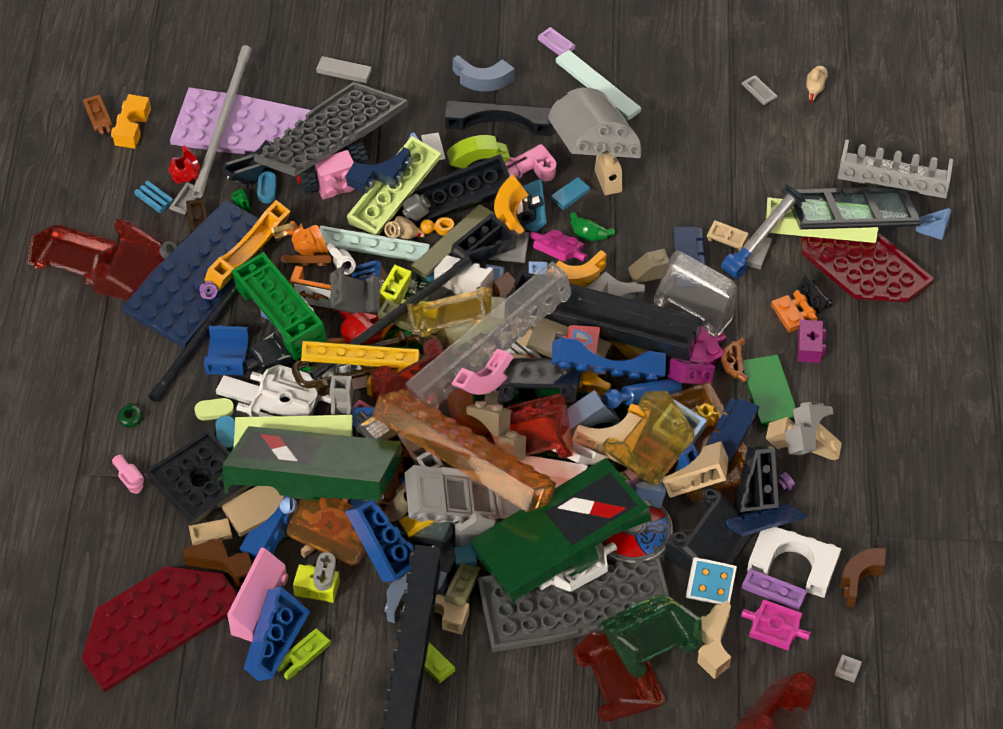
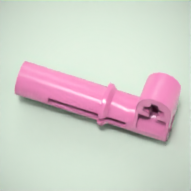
(534, 160)

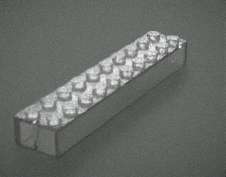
(495, 331)

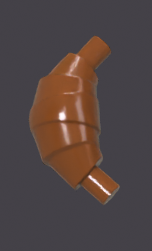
(733, 360)

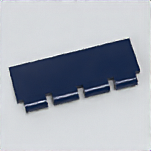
(690, 242)
(734, 426)
(765, 519)

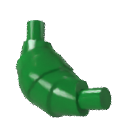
(589, 229)

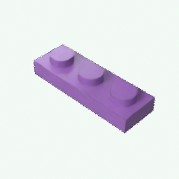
(774, 589)

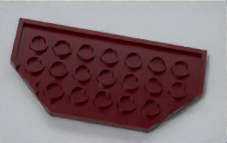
(867, 268)
(153, 621)

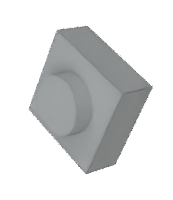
(848, 668)

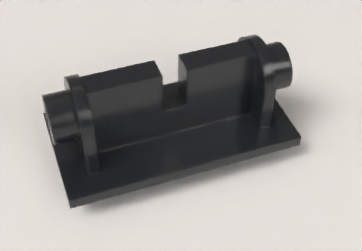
(814, 295)

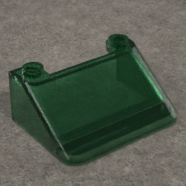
(651, 630)

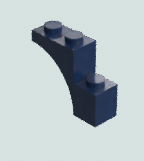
(390, 172)

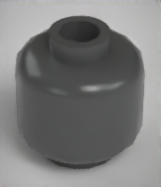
(416, 207)

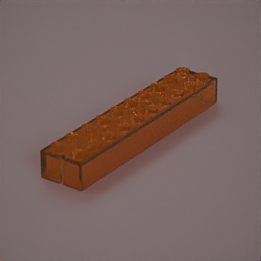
(464, 450)

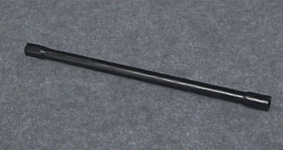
(321, 368)
(161, 386)

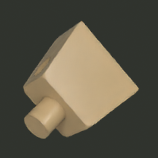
(606, 167)

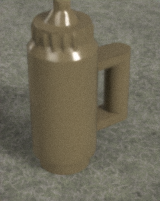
(398, 505)

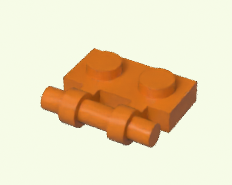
(789, 314)

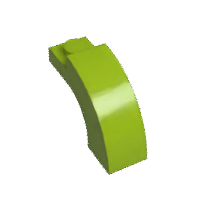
(476, 148)

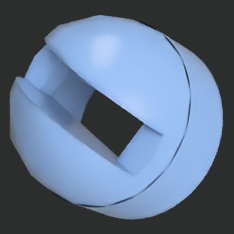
(285, 505)

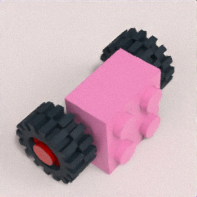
(331, 172)

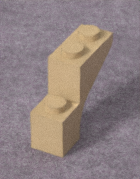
(826, 443)
(712, 654)

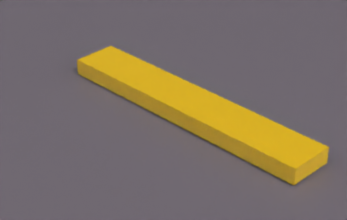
(358, 354)

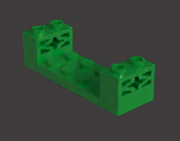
(279, 302)

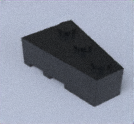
(485, 241)
(758, 480)

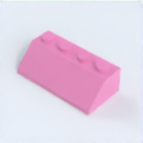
(264, 574)

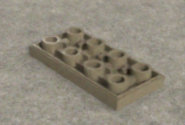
(544, 335)

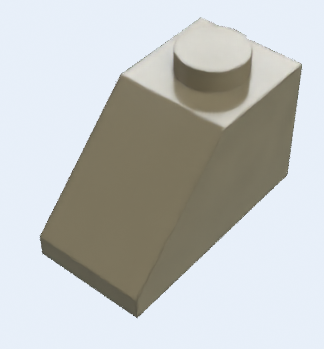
(649, 266)

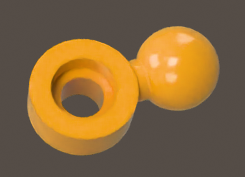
(441, 226)

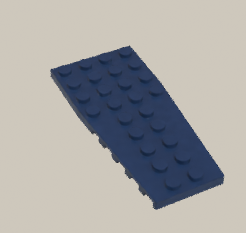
(171, 295)

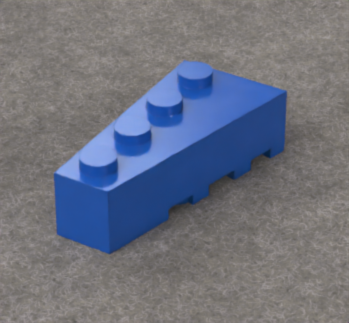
(381, 540)
(275, 632)

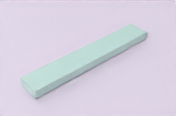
(592, 79)
(374, 244)

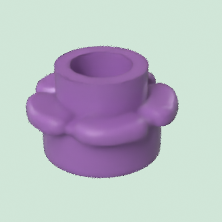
(208, 285)
(785, 481)

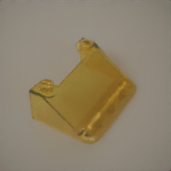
(450, 311)
(655, 440)

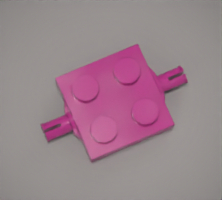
(558, 245)
(708, 347)
(775, 624)

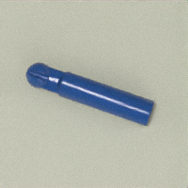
(633, 393)

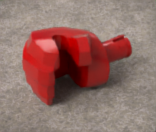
(356, 324)

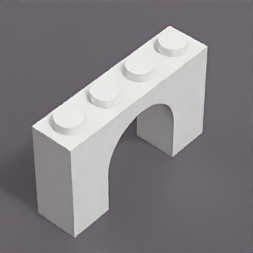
(820, 555)

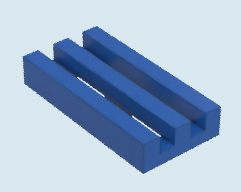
(366, 269)

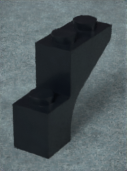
(245, 168)

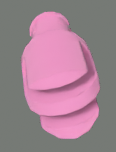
(129, 474)

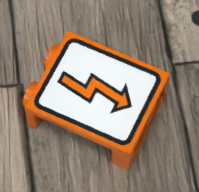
(314, 293)

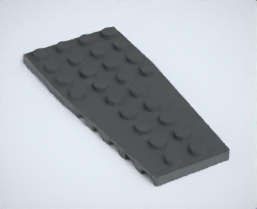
(330, 128)
(560, 614)

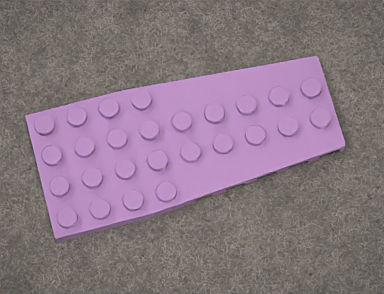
(247, 125)

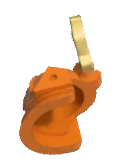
(304, 240)

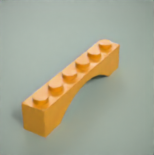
(252, 242)

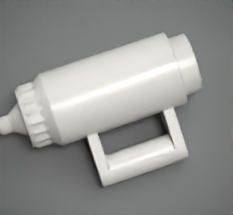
(342, 258)

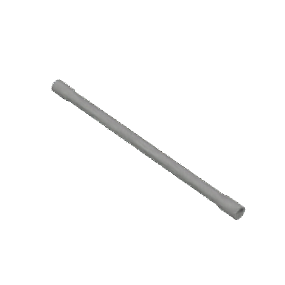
(200, 183)

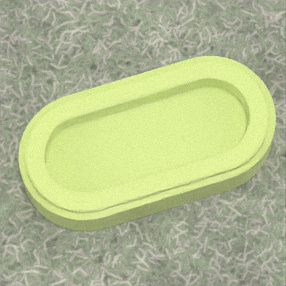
(214, 409)

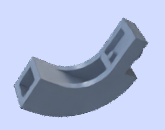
(483, 79)
(396, 591)

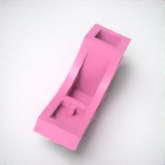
(486, 379)

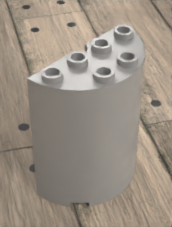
(593, 124)

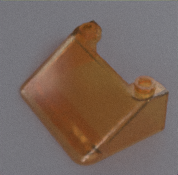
(327, 529)

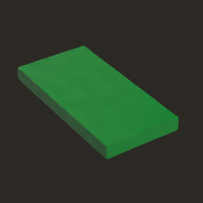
(769, 389)

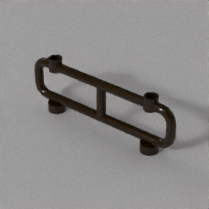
(323, 384)

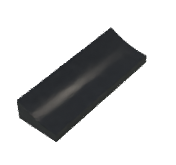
(463, 187)

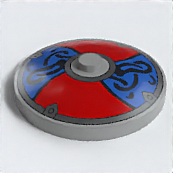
(642, 541)

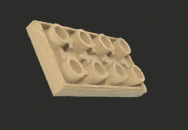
(252, 508)

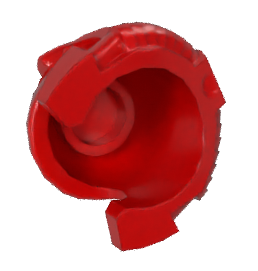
(184, 168)

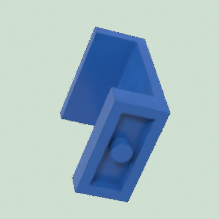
(227, 350)

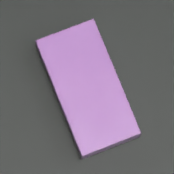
(555, 41)

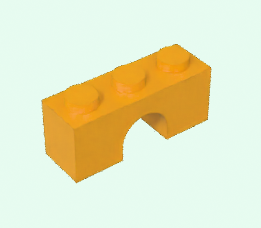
(126, 132)

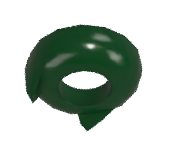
(130, 422)

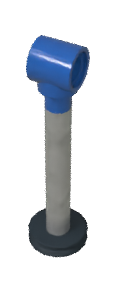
(736, 263)

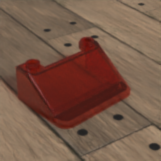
(70, 250)
(132, 264)
(544, 425)
(620, 689)

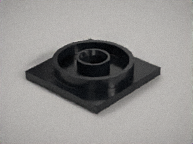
(196, 459)

